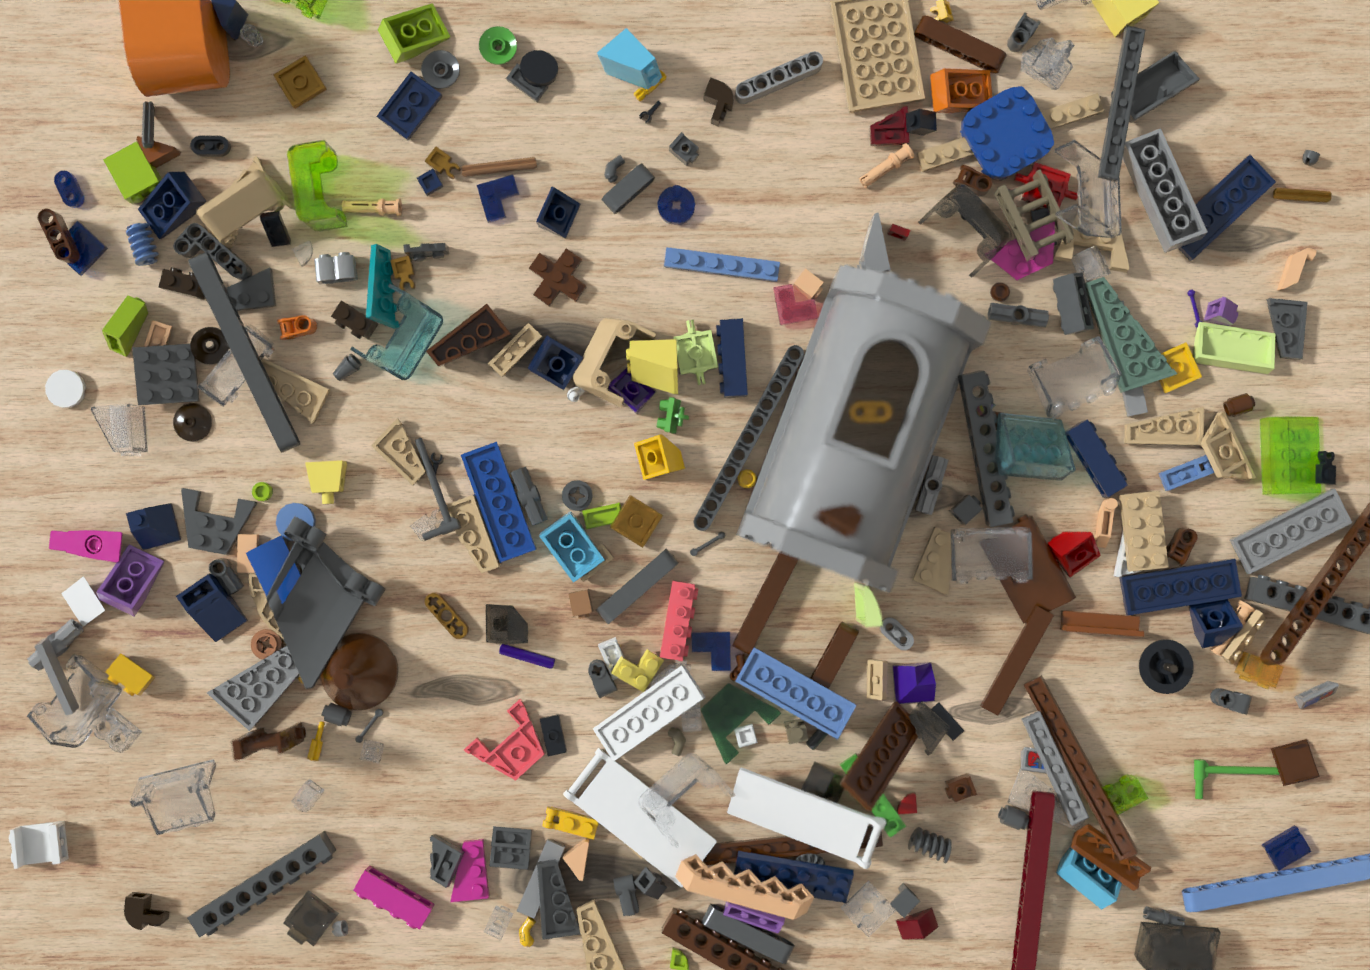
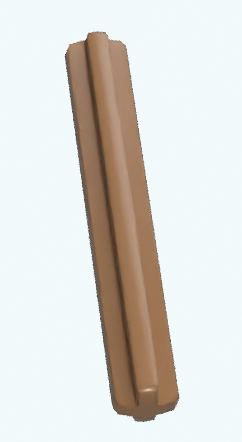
(499, 166)

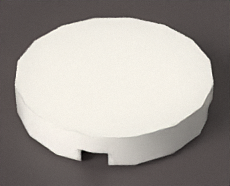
(65, 388)

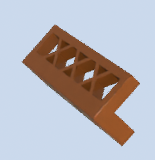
(1100, 623)
(1106, 858)

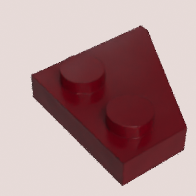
(890, 130)

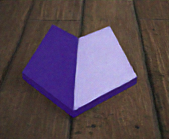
(914, 683)

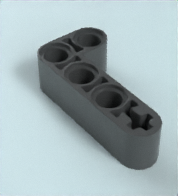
(217, 254)

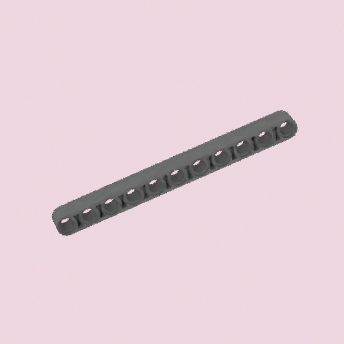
(244, 352)
(760, 412)

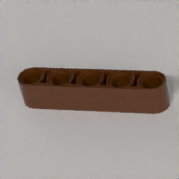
(960, 44)
(834, 654)

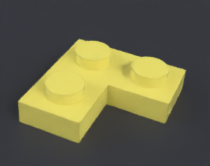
(640, 674)

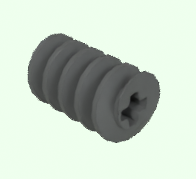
(931, 843)

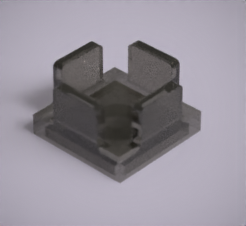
(309, 919)

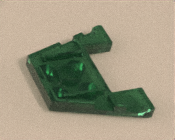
(728, 710)

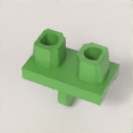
(674, 416)

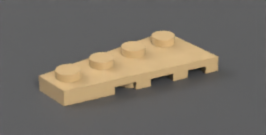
(1171, 429)
(474, 533)

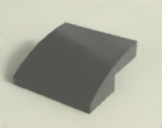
(510, 848)

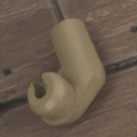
(679, 740)

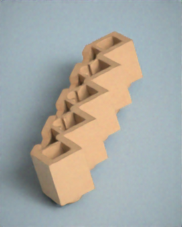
(743, 888)

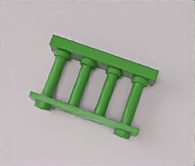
(882, 808)

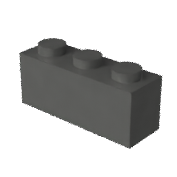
(1073, 303)

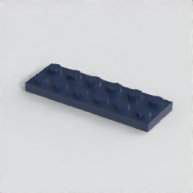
(1228, 201)
(1180, 586)
(820, 880)

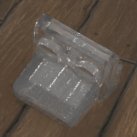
(1048, 62)

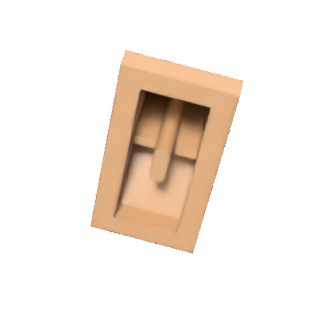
(577, 858)

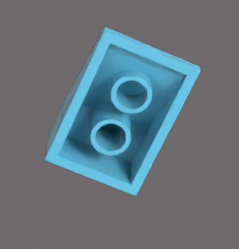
(571, 546)

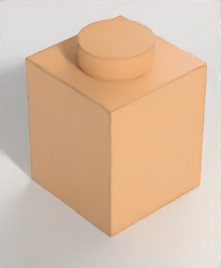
(808, 284)

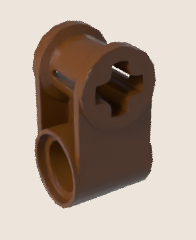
(972, 179)
(1181, 547)

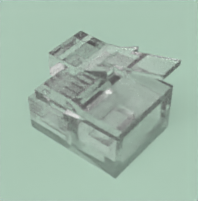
(1091, 264)

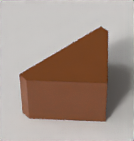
(159, 153)

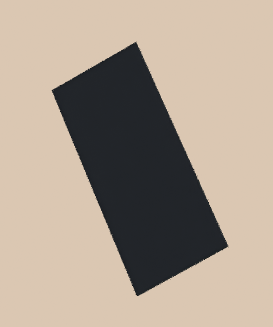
(955, 729)

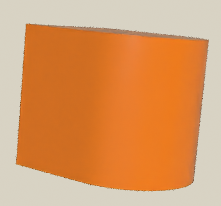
(174, 46)

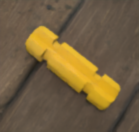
(641, 93)

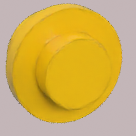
(746, 478)

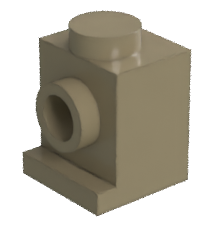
(796, 731)

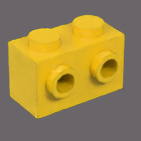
(129, 675)

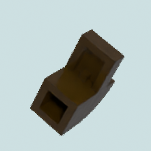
(720, 95)
(139, 911)

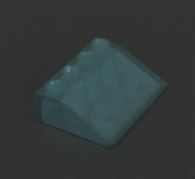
(1032, 447)

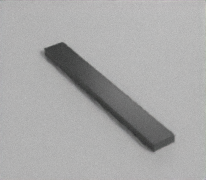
(1121, 103)

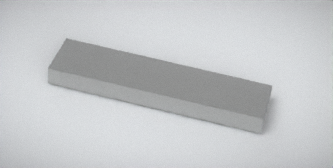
(57, 676)
(530, 901)

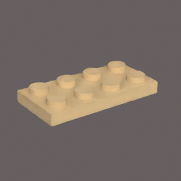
(1143, 531)

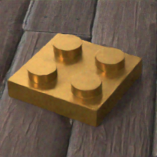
(300, 82)
(636, 521)

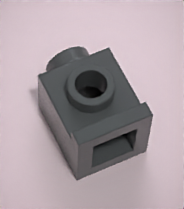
(676, 149)
(650, 883)

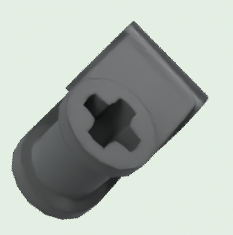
(1023, 30)
(601, 681)
(1233, 701)

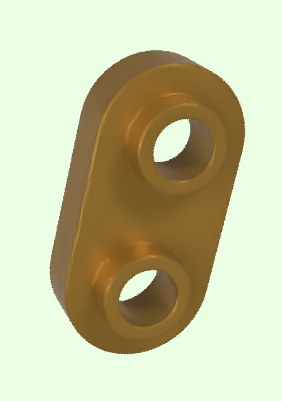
(870, 412)

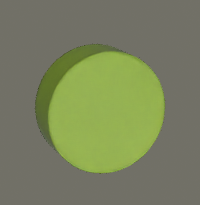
(262, 491)

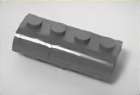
(1160, 83)

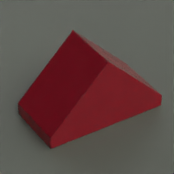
(917, 925)

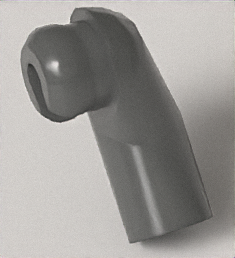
(610, 170)

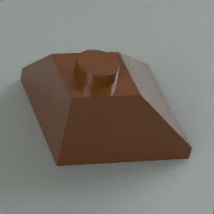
(841, 519)

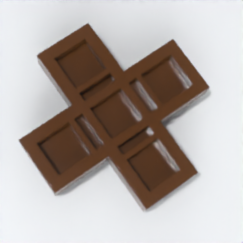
(557, 277)

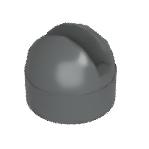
(1311, 156)

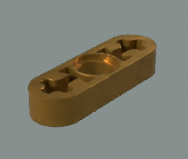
(440, 602)

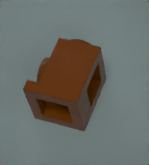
(961, 781)

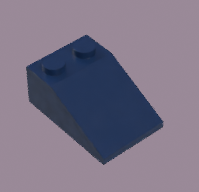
(171, 203)

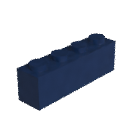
(733, 358)
(1095, 458)

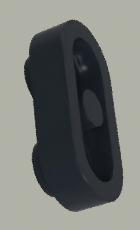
(211, 146)

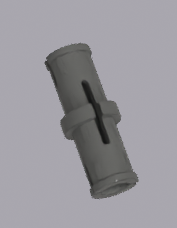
(1162, 916)

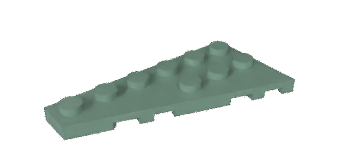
(1125, 339)

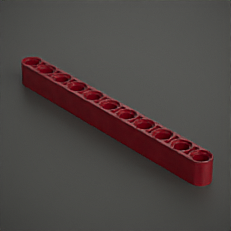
(1033, 880)

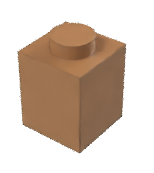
(581, 603)

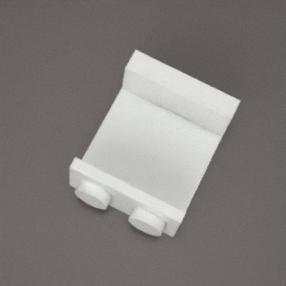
(38, 844)

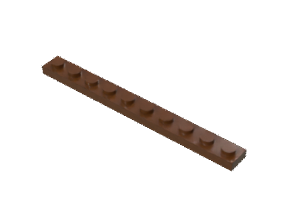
(1081, 768)
(772, 846)

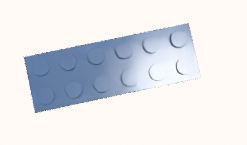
(796, 693)

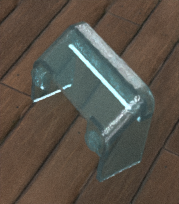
(409, 340)

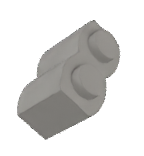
(335, 269)

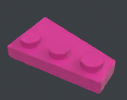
(471, 875)

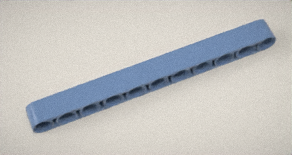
(1277, 883)

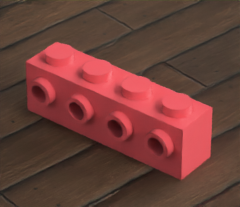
(677, 620)

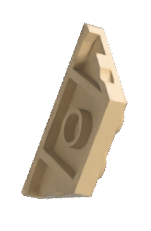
(1225, 450)

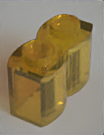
(1253, 668)

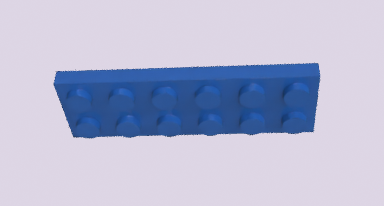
(498, 502)

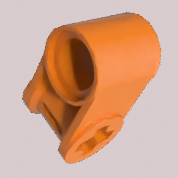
(293, 327)

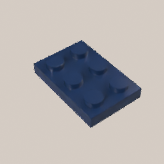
(409, 106)

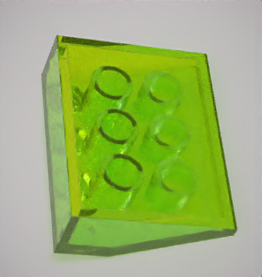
(1289, 455)

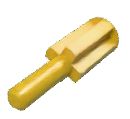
(316, 744)

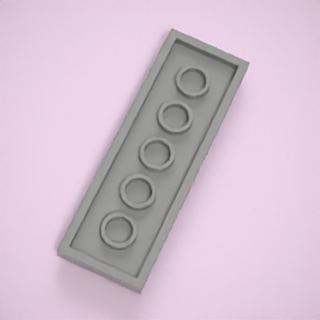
(1290, 531)

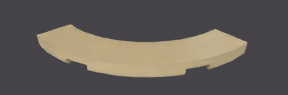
(262, 604)

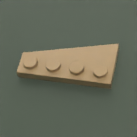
(297, 390)
(596, 939)

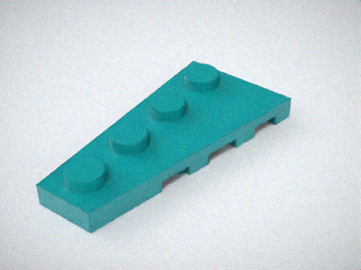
(379, 296)

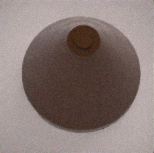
(360, 672)

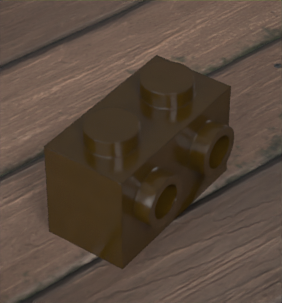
(177, 282)
(353, 319)

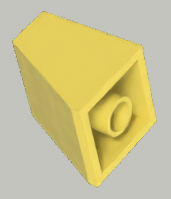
(1121, 13)
(654, 364)

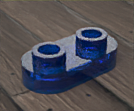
(68, 188)

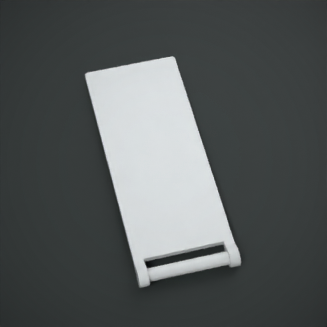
(614, 803)
(804, 816)

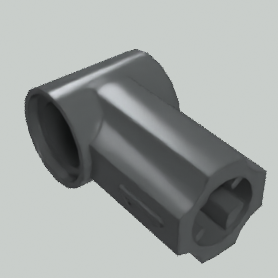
(228, 577)
(626, 889)

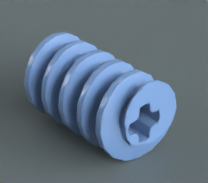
(141, 244)

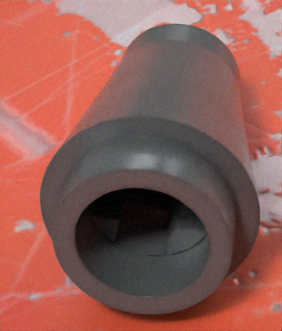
(348, 366)

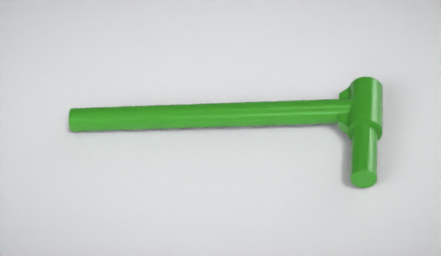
(1202, 770)

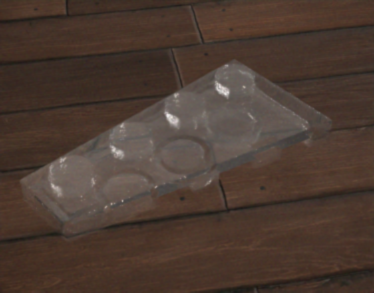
(1022, 792)

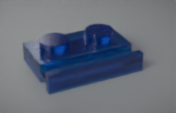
(1286, 847)

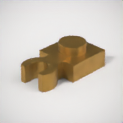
(441, 161)
(402, 270)

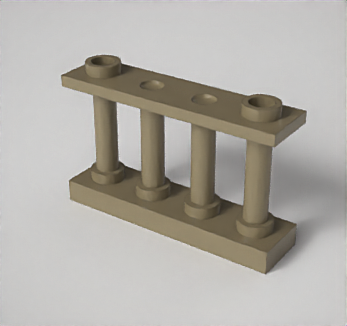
(1014, 213)

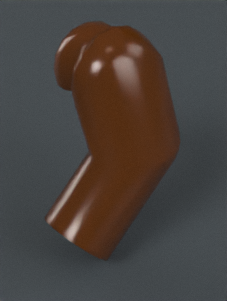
(740, 658)

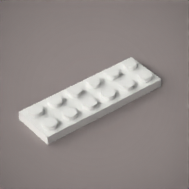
(649, 712)

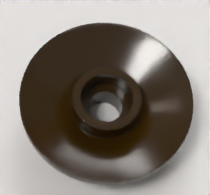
(210, 354)
(201, 422)

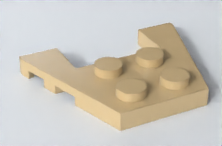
(1116, 245)

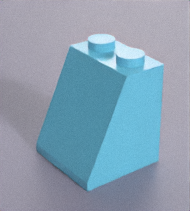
(629, 61)

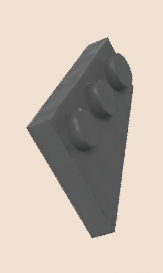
(254, 291)

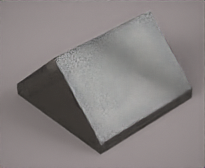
(824, 783)

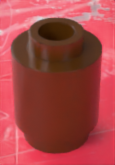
(1239, 405)

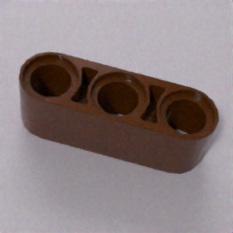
(51, 231)

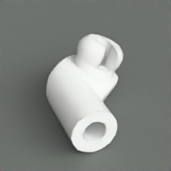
(574, 394)

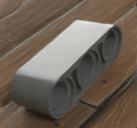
(628, 188)

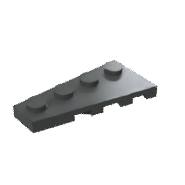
(555, 906)

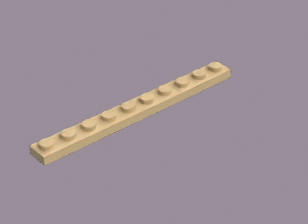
(1055, 118)

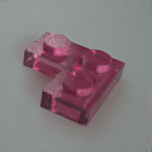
(792, 311)

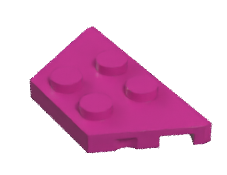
(1013, 261)

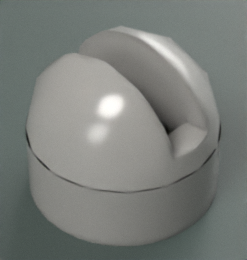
(340, 928)

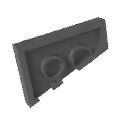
(1289, 326)

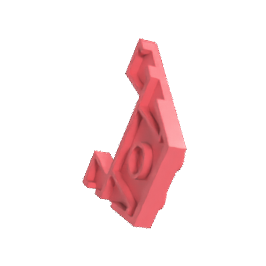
(517, 751)

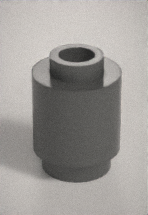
(336, 714)
(1013, 817)

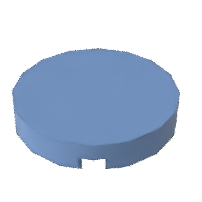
(290, 511)

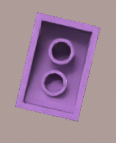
(130, 580)

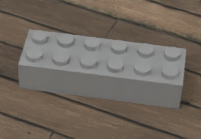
(1163, 191)

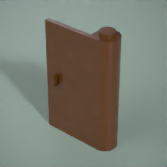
(1049, 585)

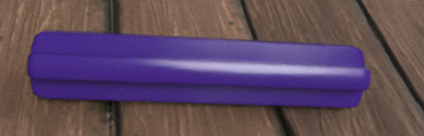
(527, 656)

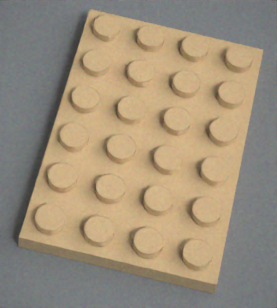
(877, 53)

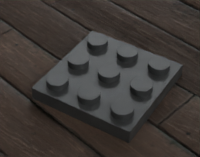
(165, 374)

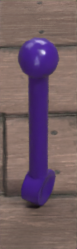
(1191, 293)

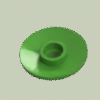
(491, 39)

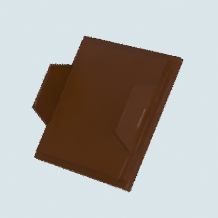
(1295, 762)

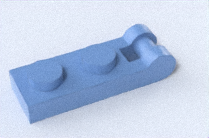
(1185, 473)

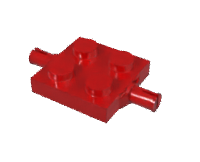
(1057, 180)

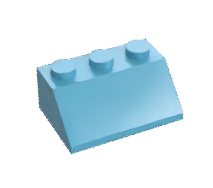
(1088, 879)

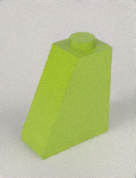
(125, 325)

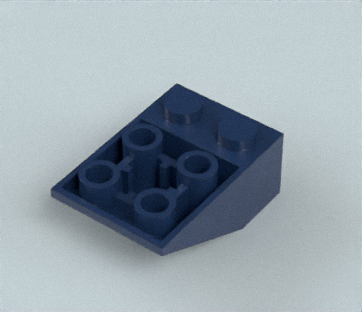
(212, 607)

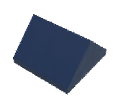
(231, 16)
(558, 213)

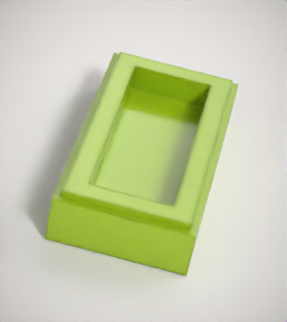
(601, 515)

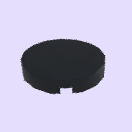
(538, 68)

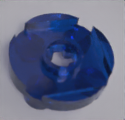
(676, 194)

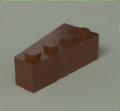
(471, 335)

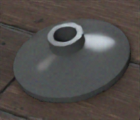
(440, 60)

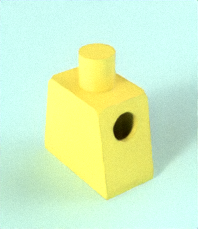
(326, 478)

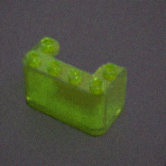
(306, 165)

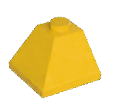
(658, 457)

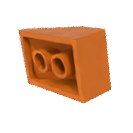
(959, 89)

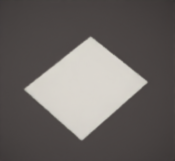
(83, 601)

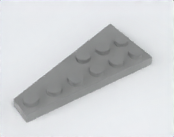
(256, 688)

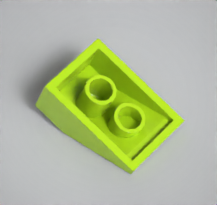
(412, 32)

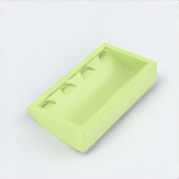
(1234, 348)
(866, 606)

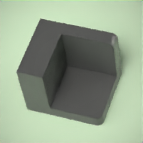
(904, 901)

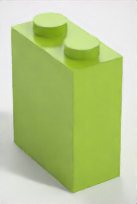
(132, 173)

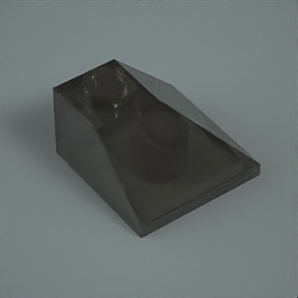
(505, 625)

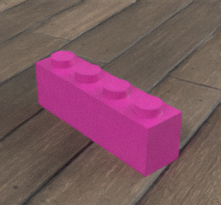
(393, 897)

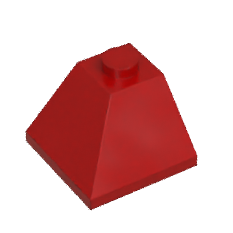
(1074, 550)

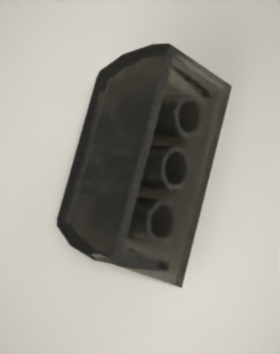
(1176, 947)

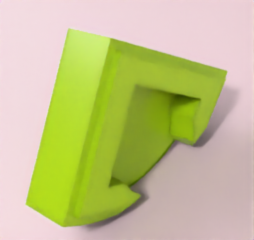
(678, 960)

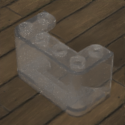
(991, 553)

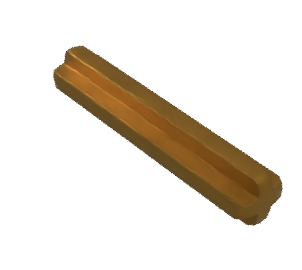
(1302, 195)

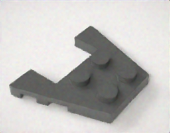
(213, 531)

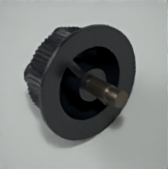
(1166, 666)

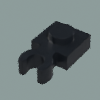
(1325, 470)

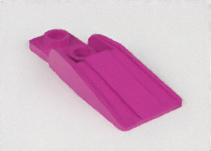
(88, 543)

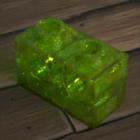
(1124, 800)

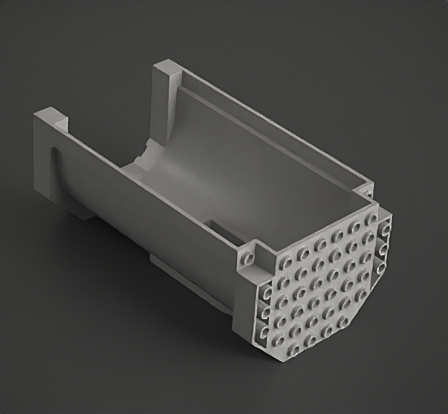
(813, 471)

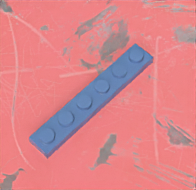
(721, 264)

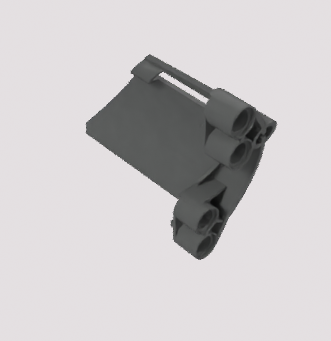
(320, 602)

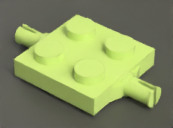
(696, 352)

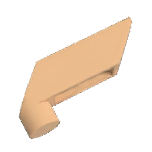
(1294, 267)
(1105, 522)

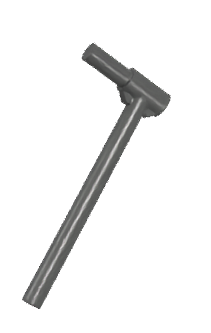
(449, 523)

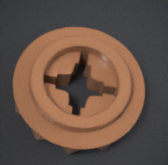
(263, 635)

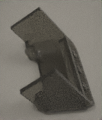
(979, 216)

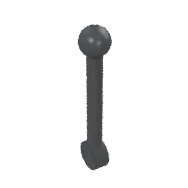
(721, 535)
(379, 712)

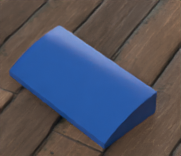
(267, 563)

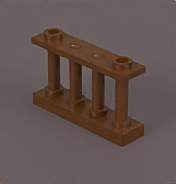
(258, 739)

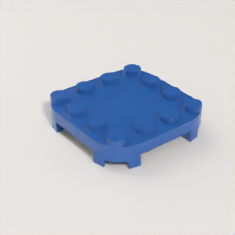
(1007, 133)

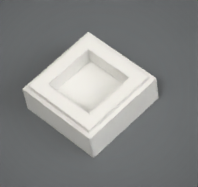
(745, 735)

